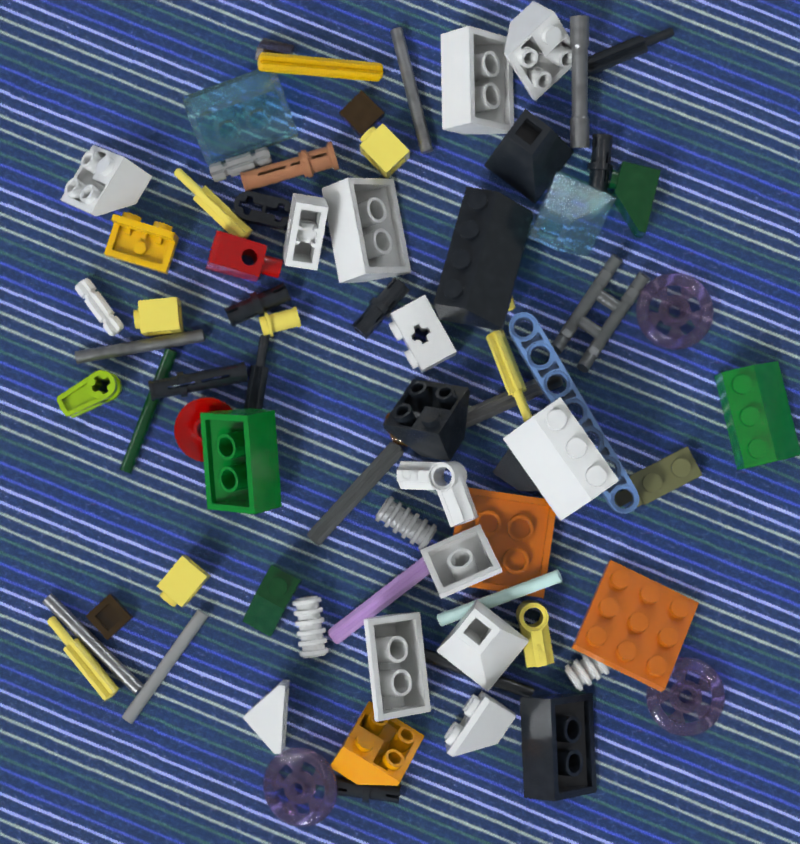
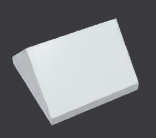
(461, 561)
(269, 717)

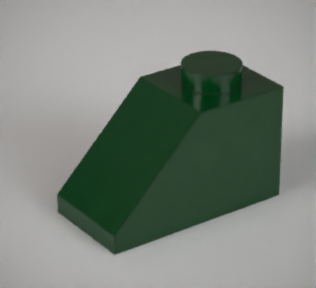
(634, 193)
(272, 599)

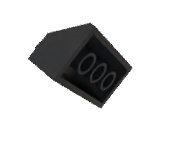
(483, 260)

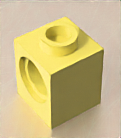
(383, 150)
(159, 316)
(182, 582)

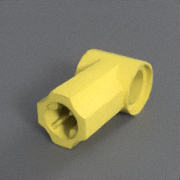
(539, 648)

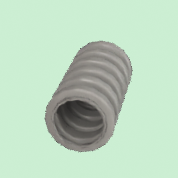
(406, 523)

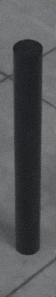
(502, 683)

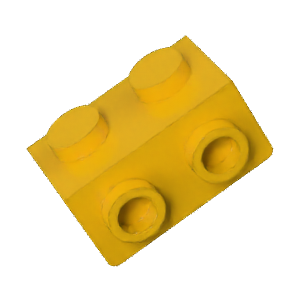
(141, 243)

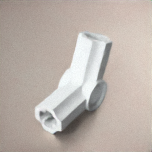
(453, 496)

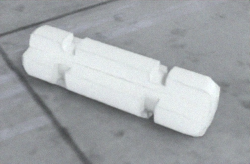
(99, 307)

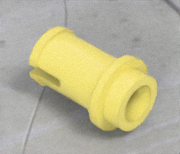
(279, 321)

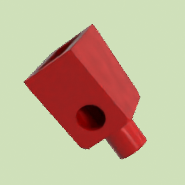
(227, 258)

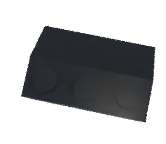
(558, 746)

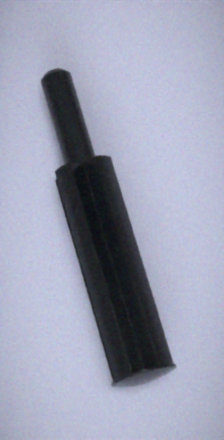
(625, 51)
(258, 377)

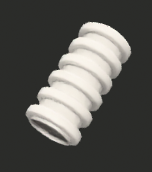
(310, 626)
(584, 671)

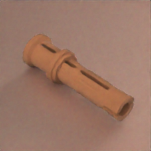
(304, 164)

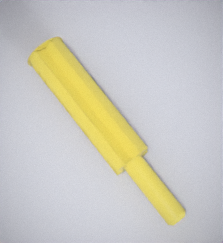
(215, 207)
(509, 370)
(85, 661)

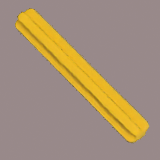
(319, 66)

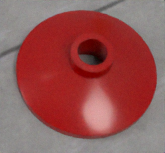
(188, 425)

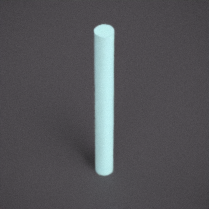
(503, 596)

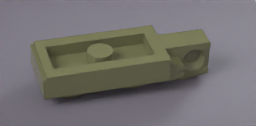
(661, 477)

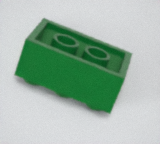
(757, 414)
(241, 460)

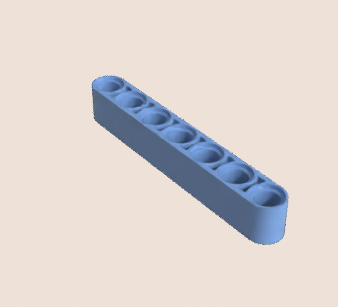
(570, 395)

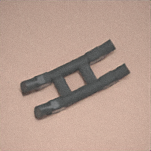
(618, 308)

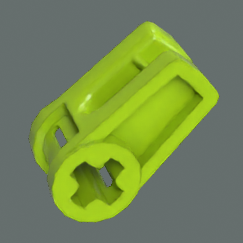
(86, 394)

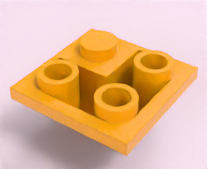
(377, 750)

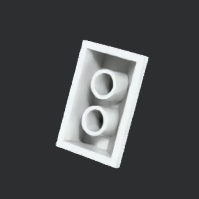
(476, 82)
(366, 229)
(560, 459)
(397, 665)

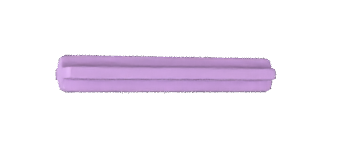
(378, 601)

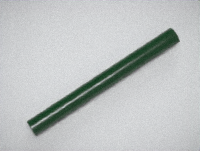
(146, 415)

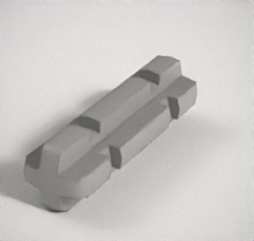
(240, 163)

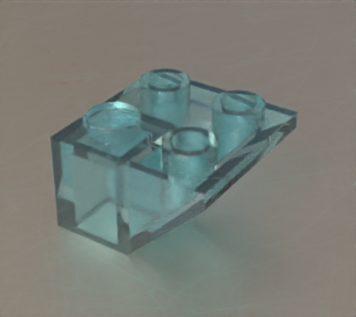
(570, 216)

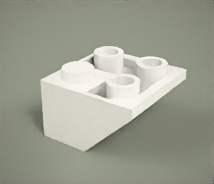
(538, 48)
(105, 183)
(482, 645)
(481, 726)

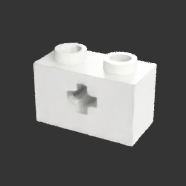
(305, 231)
(422, 316)

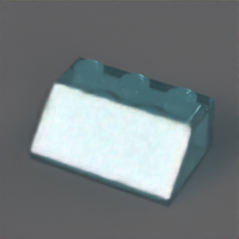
(240, 116)

